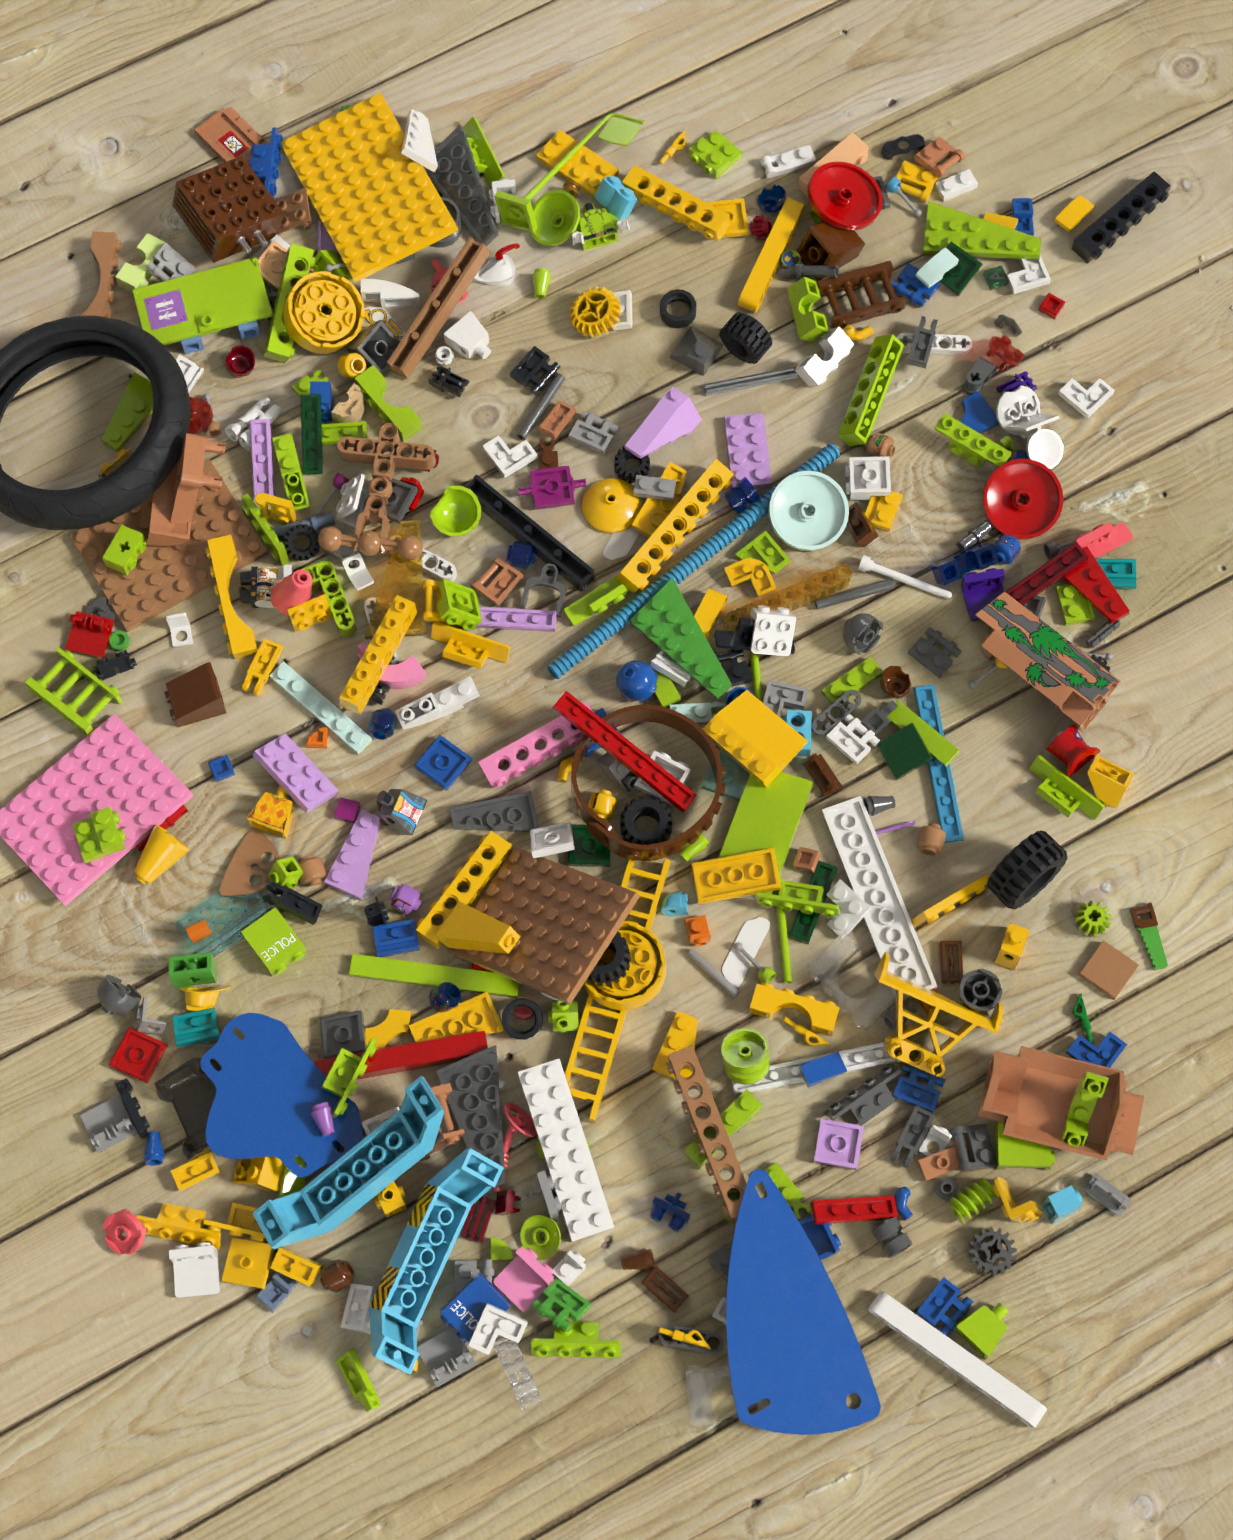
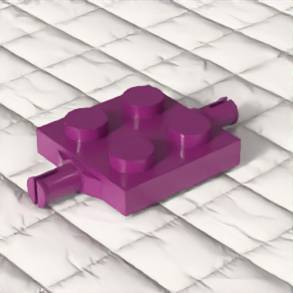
(552, 487)

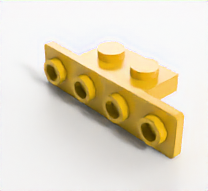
(468, 647)
(239, 1222)
(180, 1225)

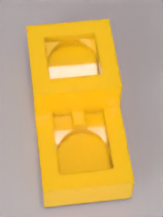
(1074, 213)

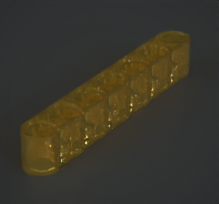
(794, 592)

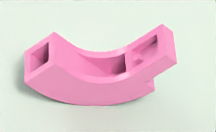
(399, 675)

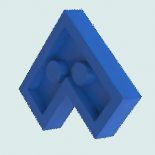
(1102, 1055)

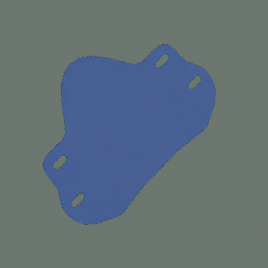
(268, 1099)

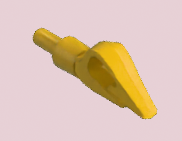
(674, 147)
(799, 1028)
(686, 1337)

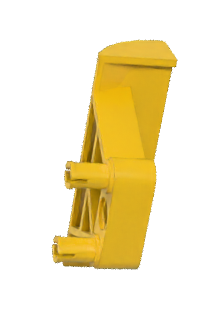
(900, 1047)

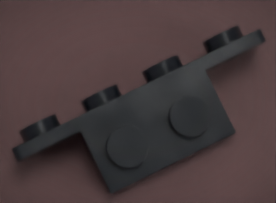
(740, 638)

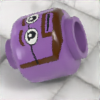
(405, 899)

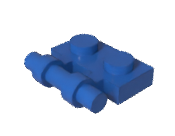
(908, 279)
(916, 1093)
(938, 1303)

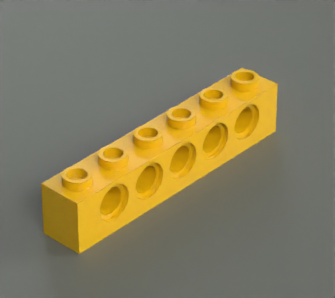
(686, 202)
(378, 655)
(488, 844)

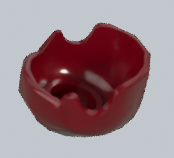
(240, 361)

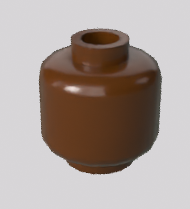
(337, 1275)

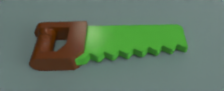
(1150, 935)

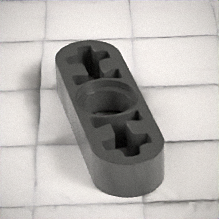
(843, 698)

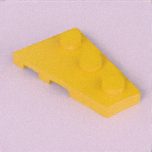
(680, 1036)

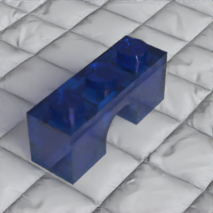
(972, 559)

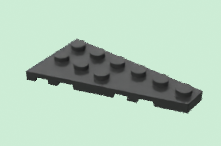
(460, 182)
(478, 1104)

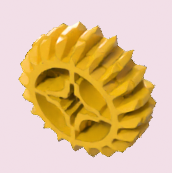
(584, 317)

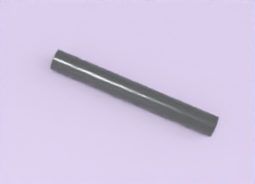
(540, 407)
(854, 594)

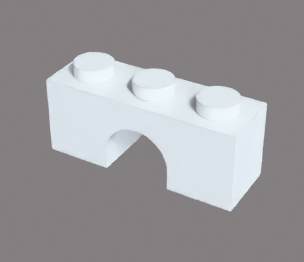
(835, 347)

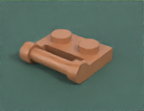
(936, 152)
(503, 583)

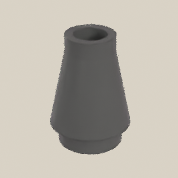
(878, 804)

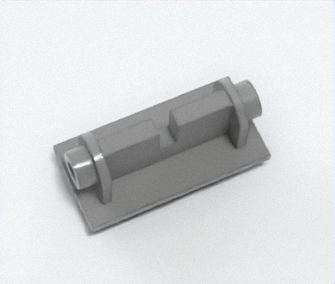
(1107, 1195)

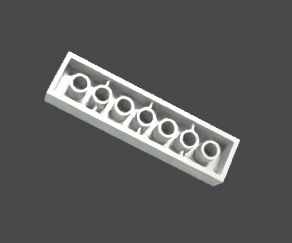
(565, 1150)

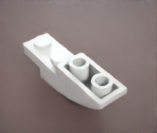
(437, 705)

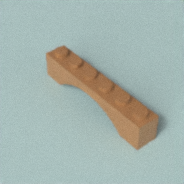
(104, 250)

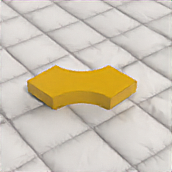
(392, 1026)

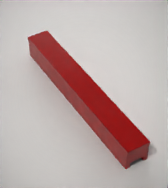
(417, 1055)

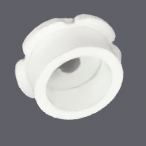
(444, 351)

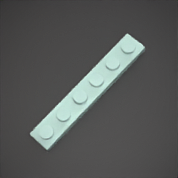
(320, 708)

